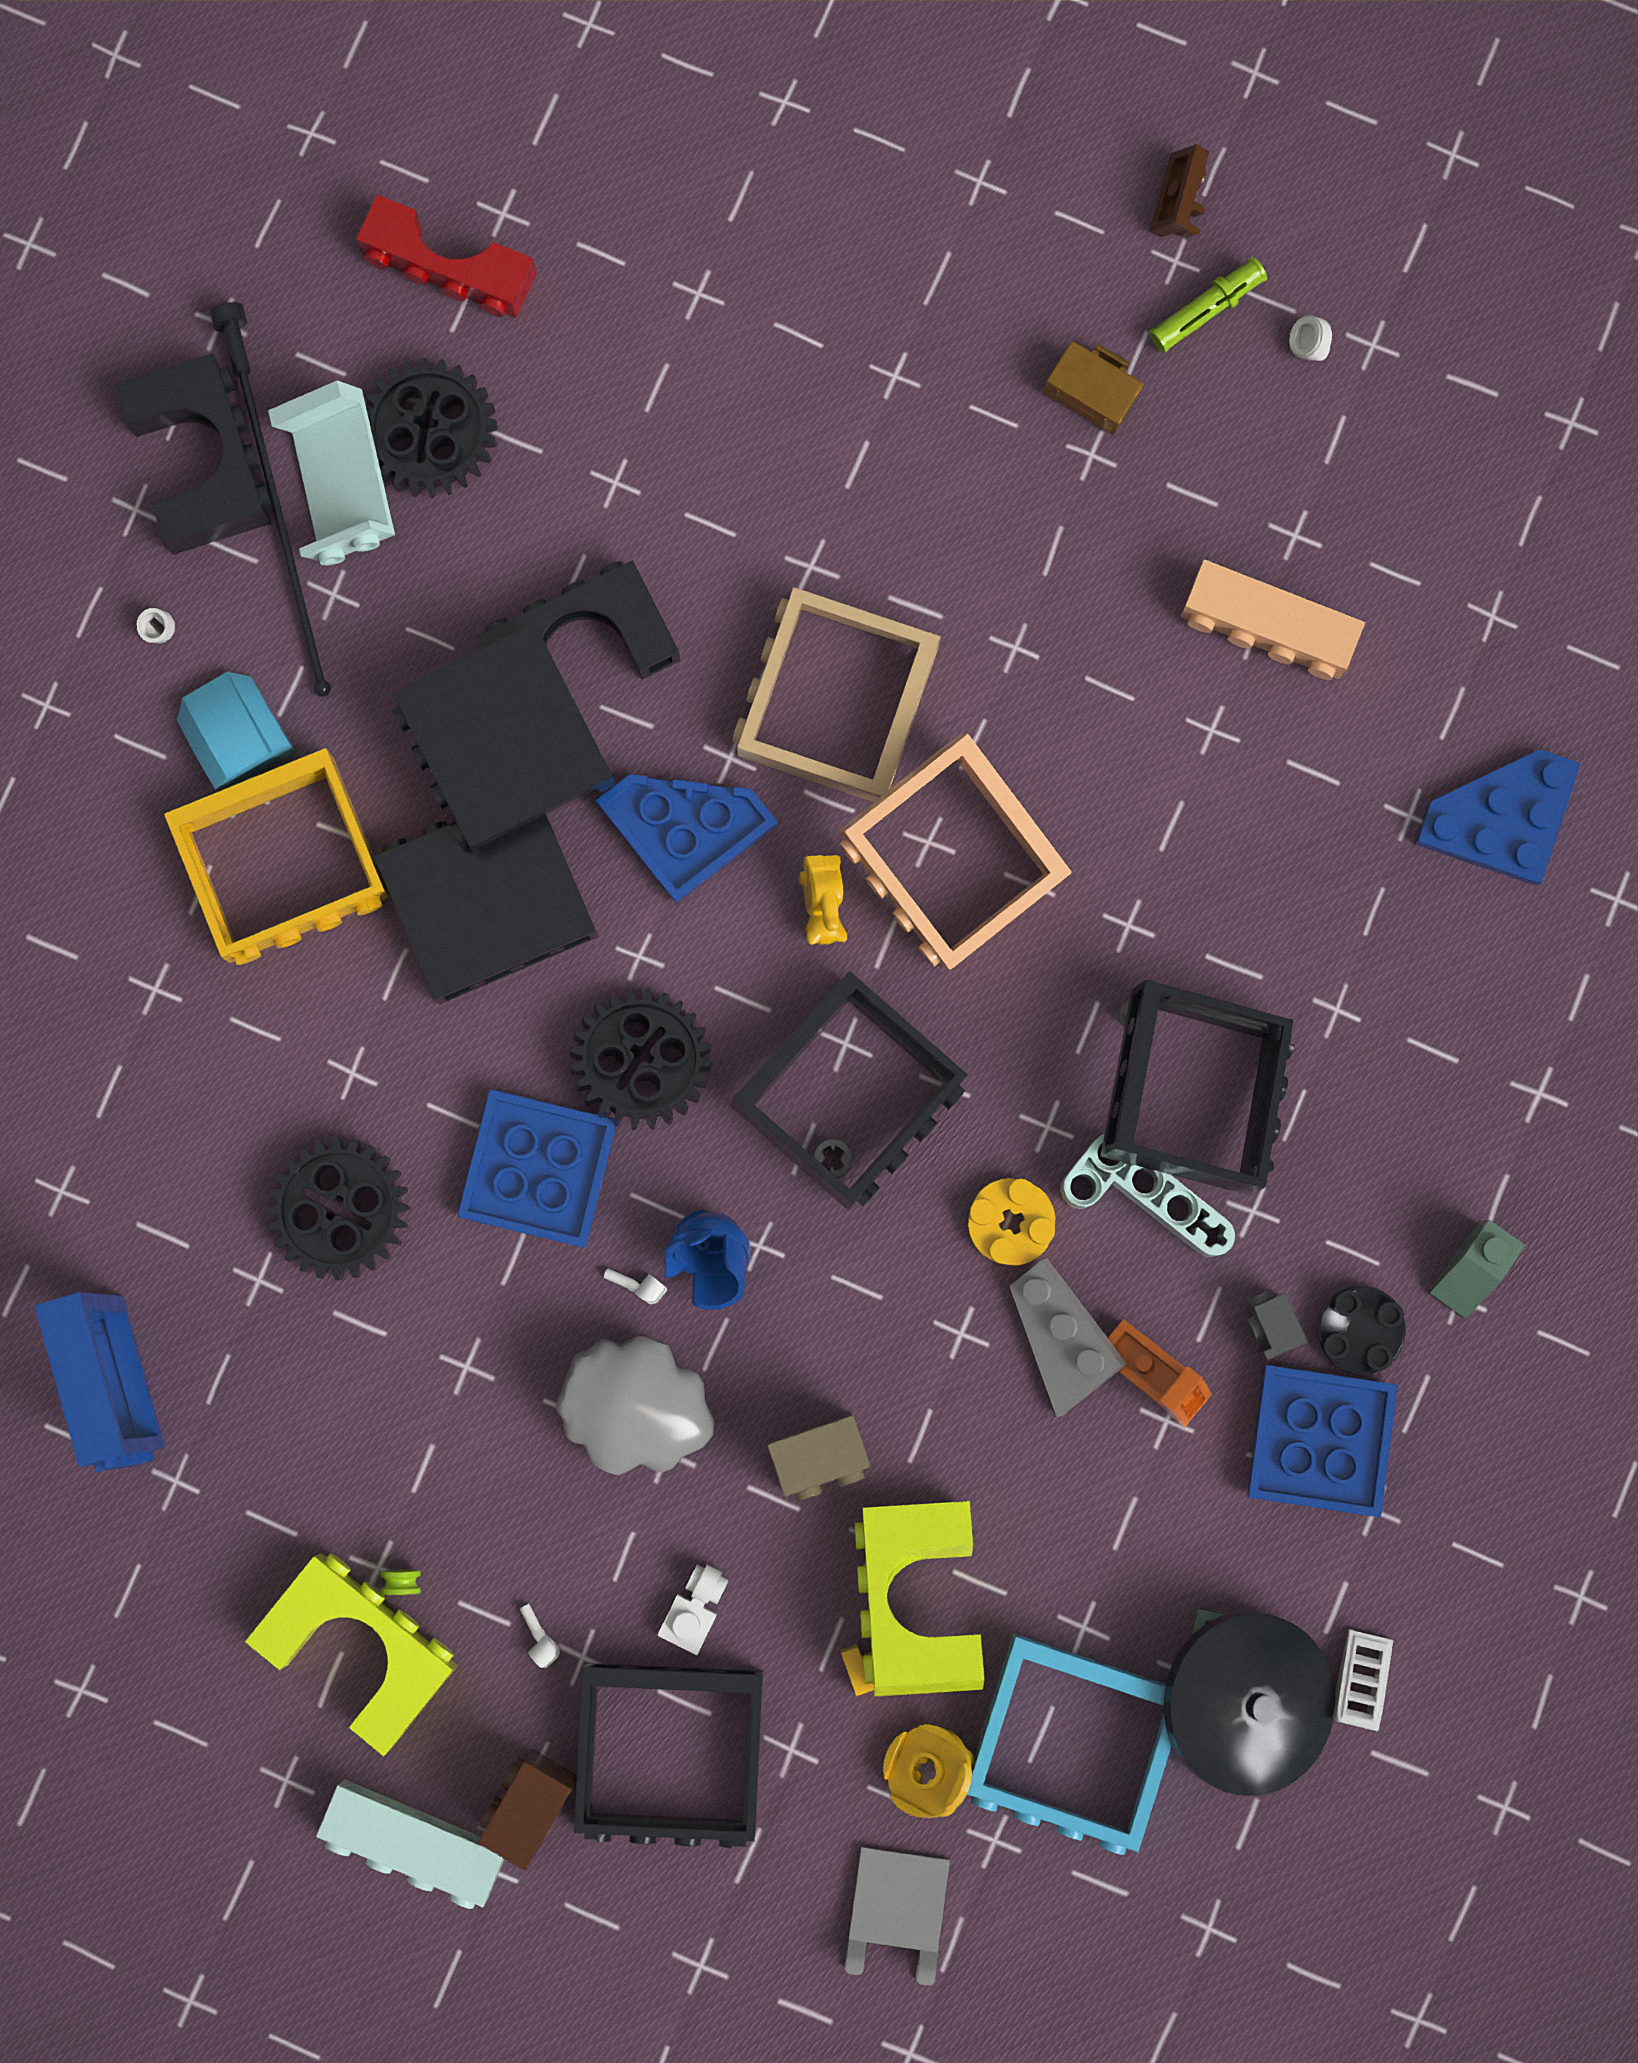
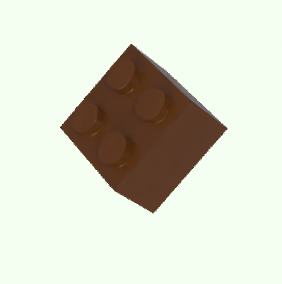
(525, 1814)

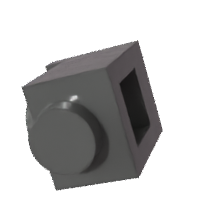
(1274, 1324)

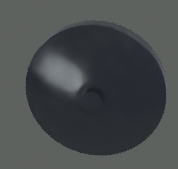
(1249, 1703)

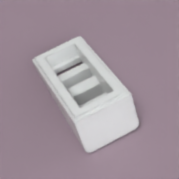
(1375, 1700)

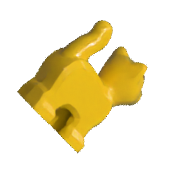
(822, 897)

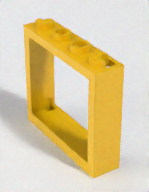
(249, 795)

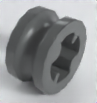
(846, 1159)

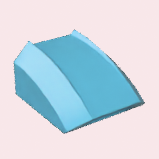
(232, 730)

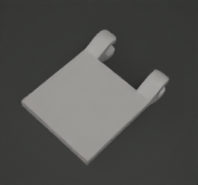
(898, 1905)

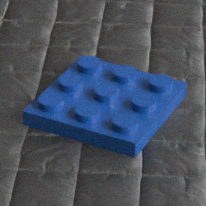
(537, 1168)
(1322, 1441)

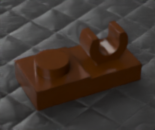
(1177, 196)

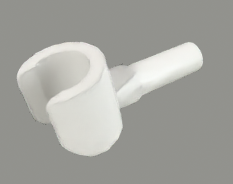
(649, 1290)
(546, 1650)

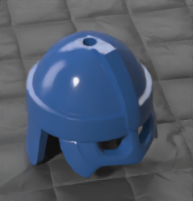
(714, 1253)

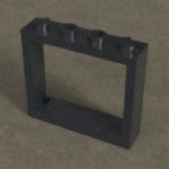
(904, 1034)
(1131, 1073)
(645, 1828)

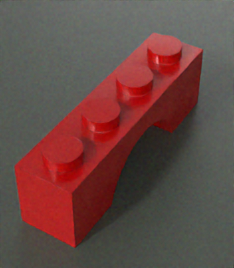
(493, 278)

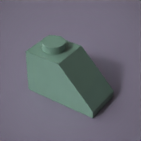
(1476, 1268)

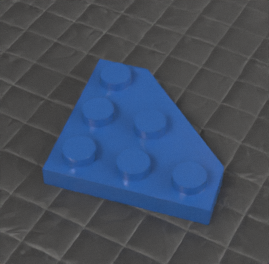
(1504, 817)
(685, 827)

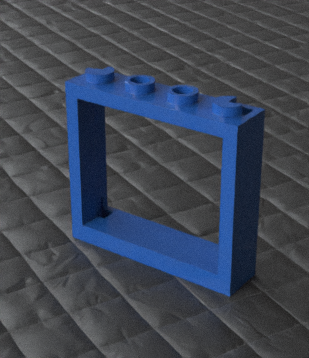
(100, 1380)

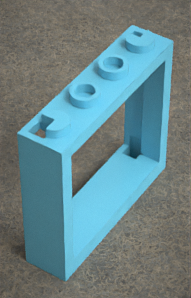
(1034, 1811)

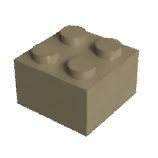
(818, 1457)

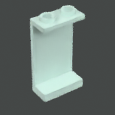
(337, 471)

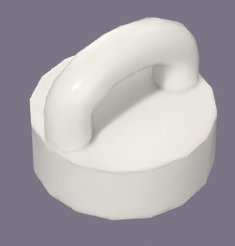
(1311, 338)

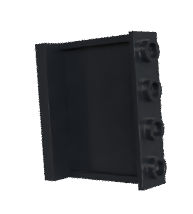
(501, 738)
(484, 911)

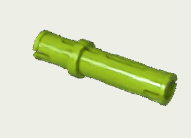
(1221, 295)

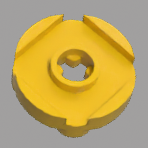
(1018, 1197)
(952, 1767)

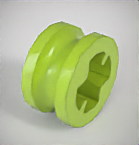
(400, 1582)

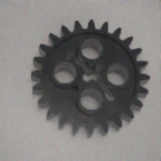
(465, 434)
(608, 1038)
(319, 1242)

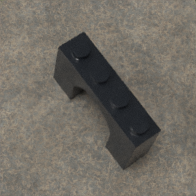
(231, 498)
(615, 599)

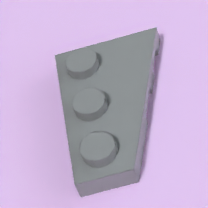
(1064, 1337)

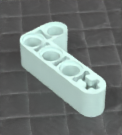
(1153, 1202)

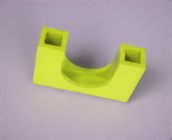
(900, 1659)
(414, 1663)

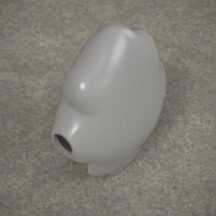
(634, 1406)

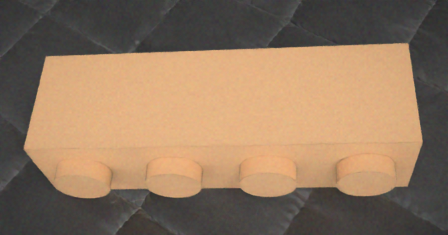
(1272, 620)

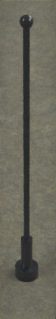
(230, 319)

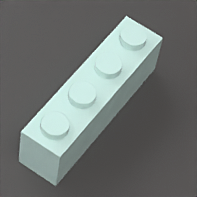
(410, 1843)

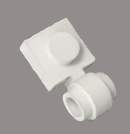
(689, 1619)

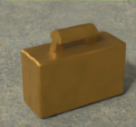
(1094, 385)

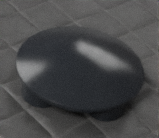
(1362, 1330)

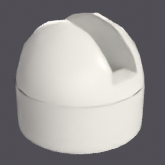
(149, 631)

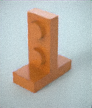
(1159, 1375)

